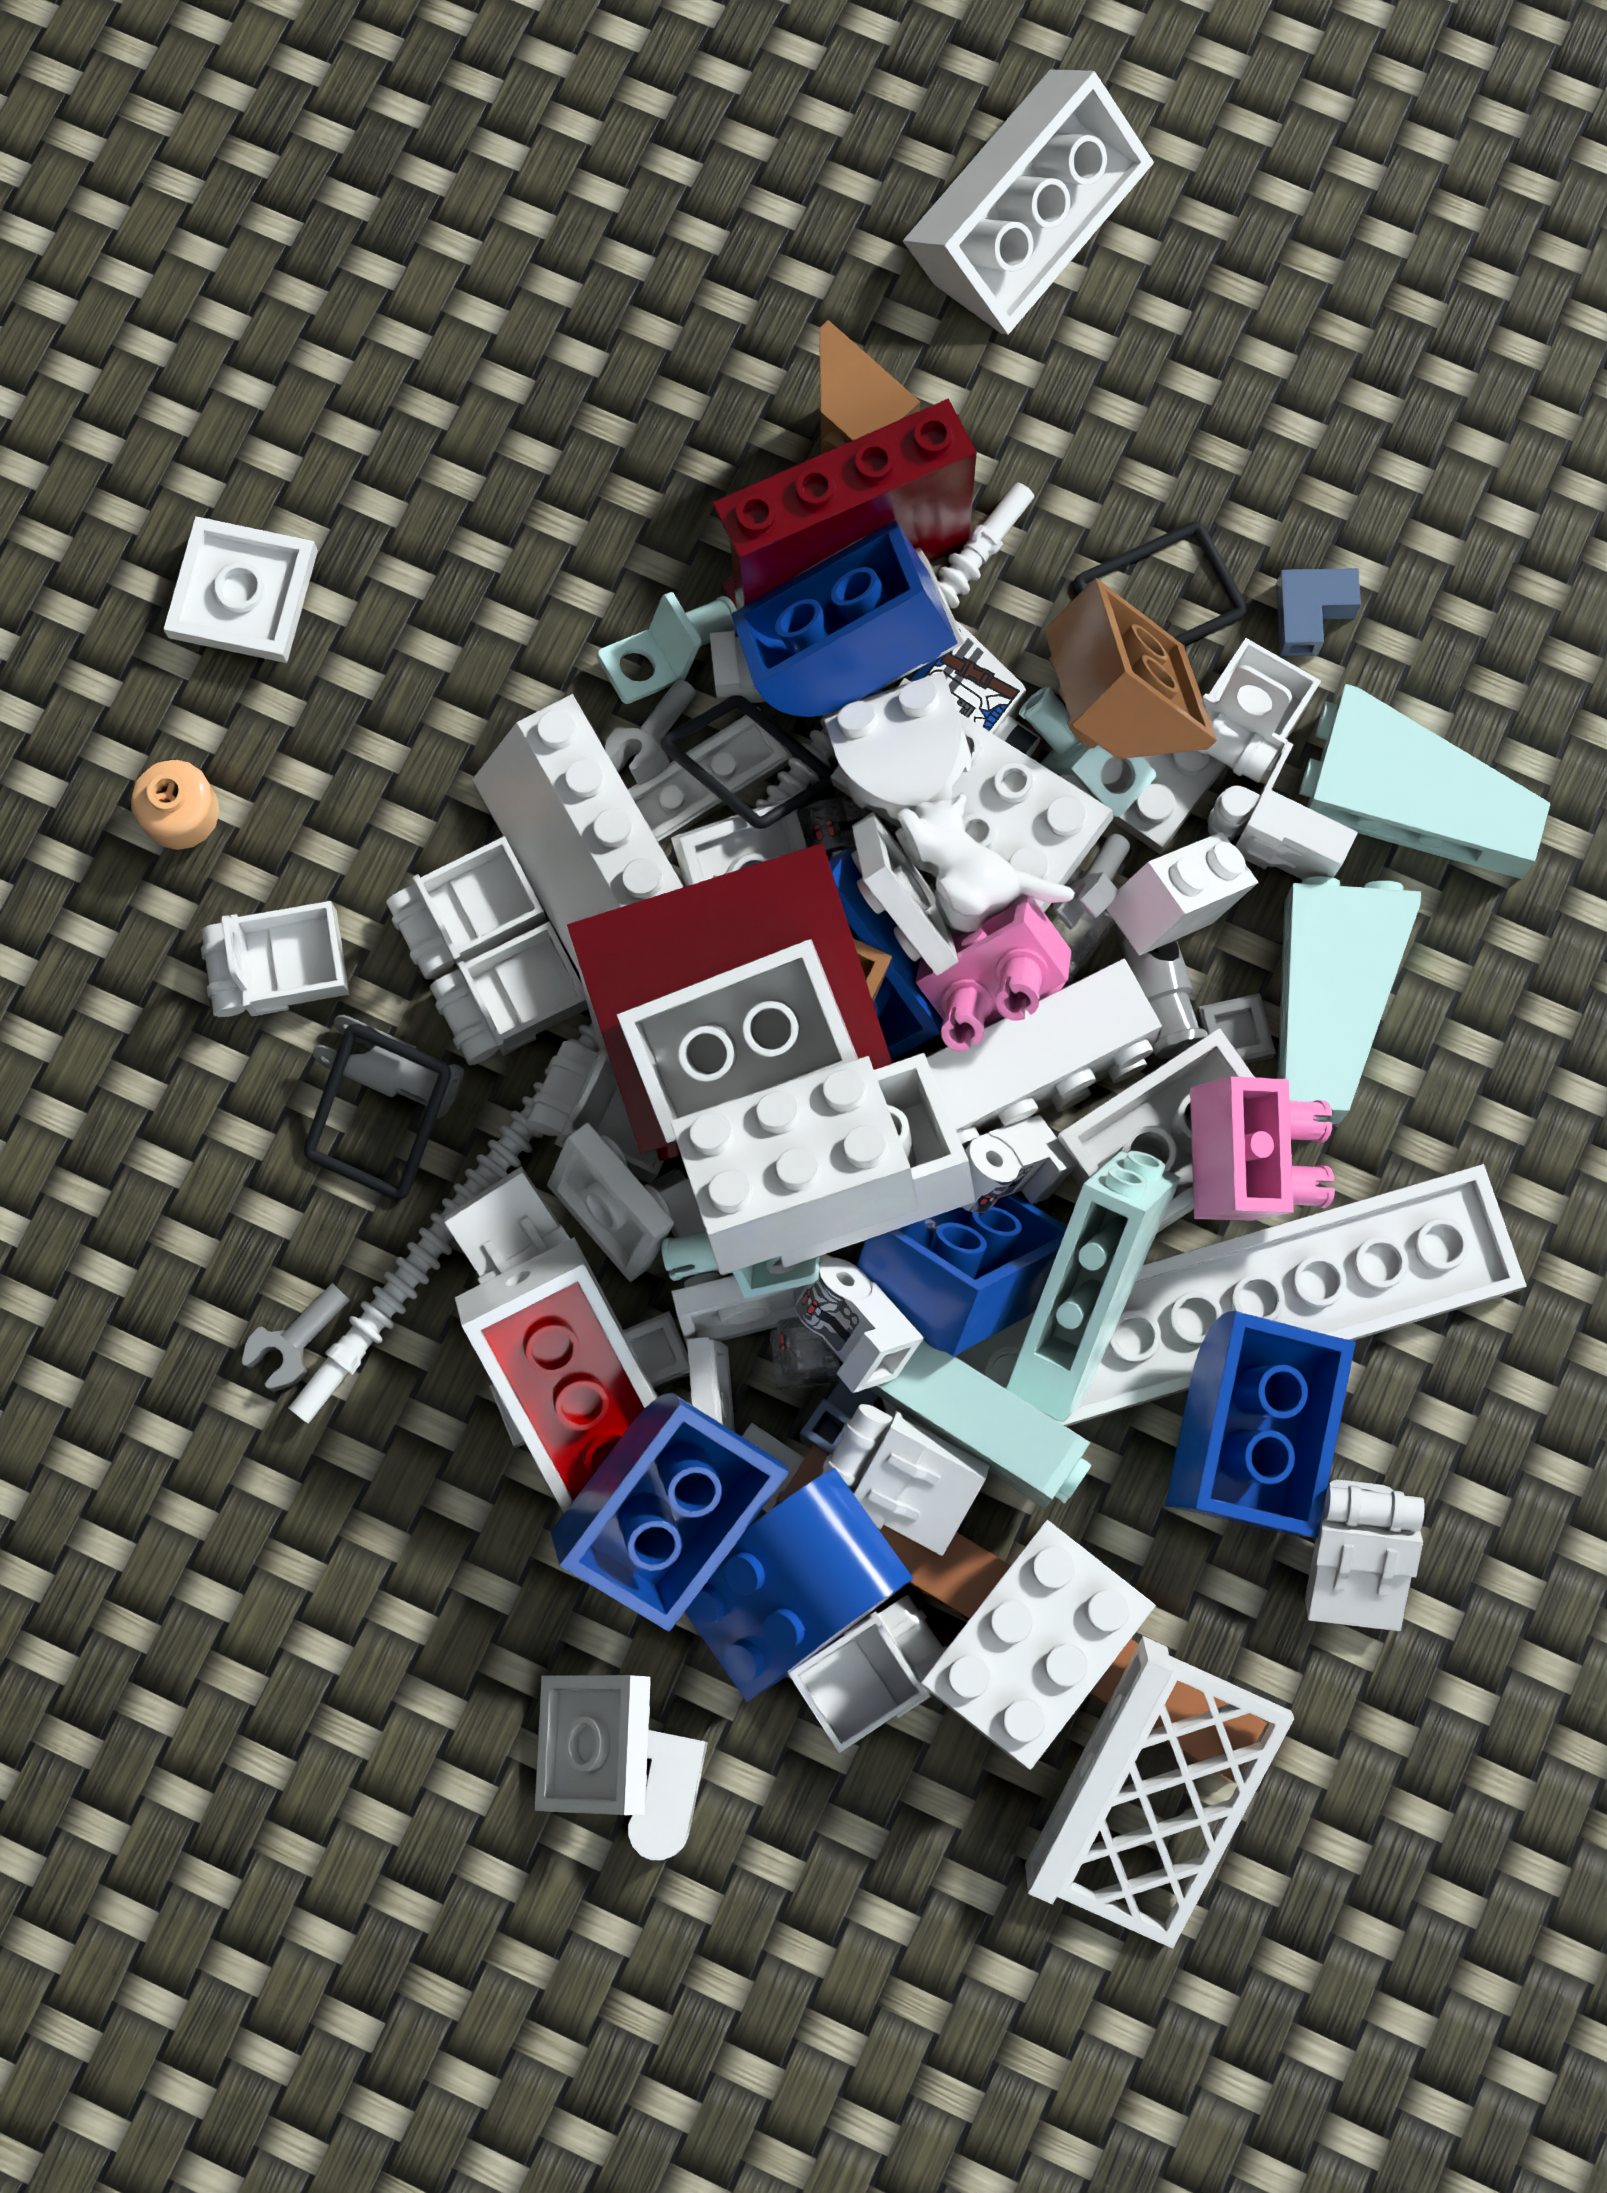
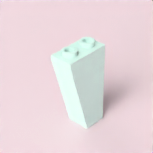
(1418, 789)
(1335, 982)
(1091, 1281)
(990, 1424)

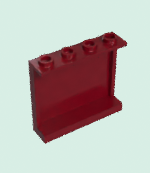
(902, 472)
(709, 930)

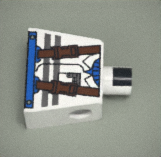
(984, 691)

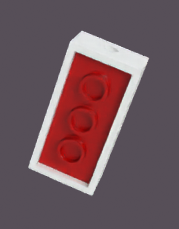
(557, 1363)

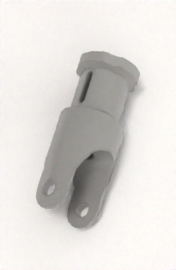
(1168, 992)
(390, 1072)

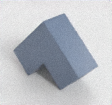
(1307, 599)
(828, 1420)

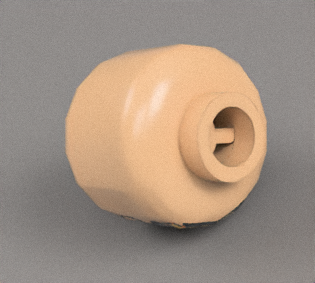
(175, 804)

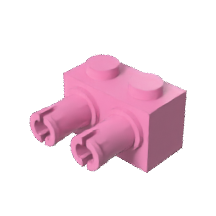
(999, 973)
(1244, 1149)

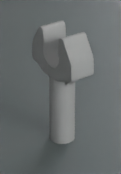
(646, 740)
(1095, 889)
(293, 1339)

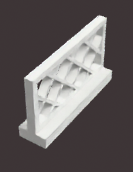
(1099, 1782)

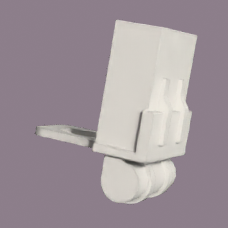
(1256, 709)
(1280, 830)
(465, 908)
(274, 960)
(509, 995)
(585, 1090)
(505, 1226)
(907, 1476)
(1364, 1556)
(870, 1673)

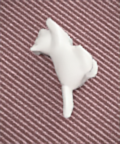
(970, 877)

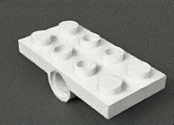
(1020, 809)

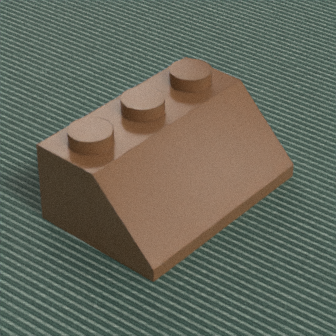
(855, 391)
(1125, 679)

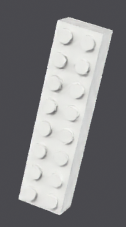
(1024, 1065)

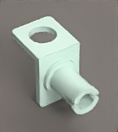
(668, 645)
(1074, 758)
(694, 1255)

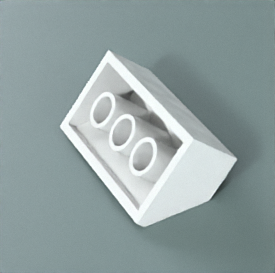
(1030, 198)
(571, 819)

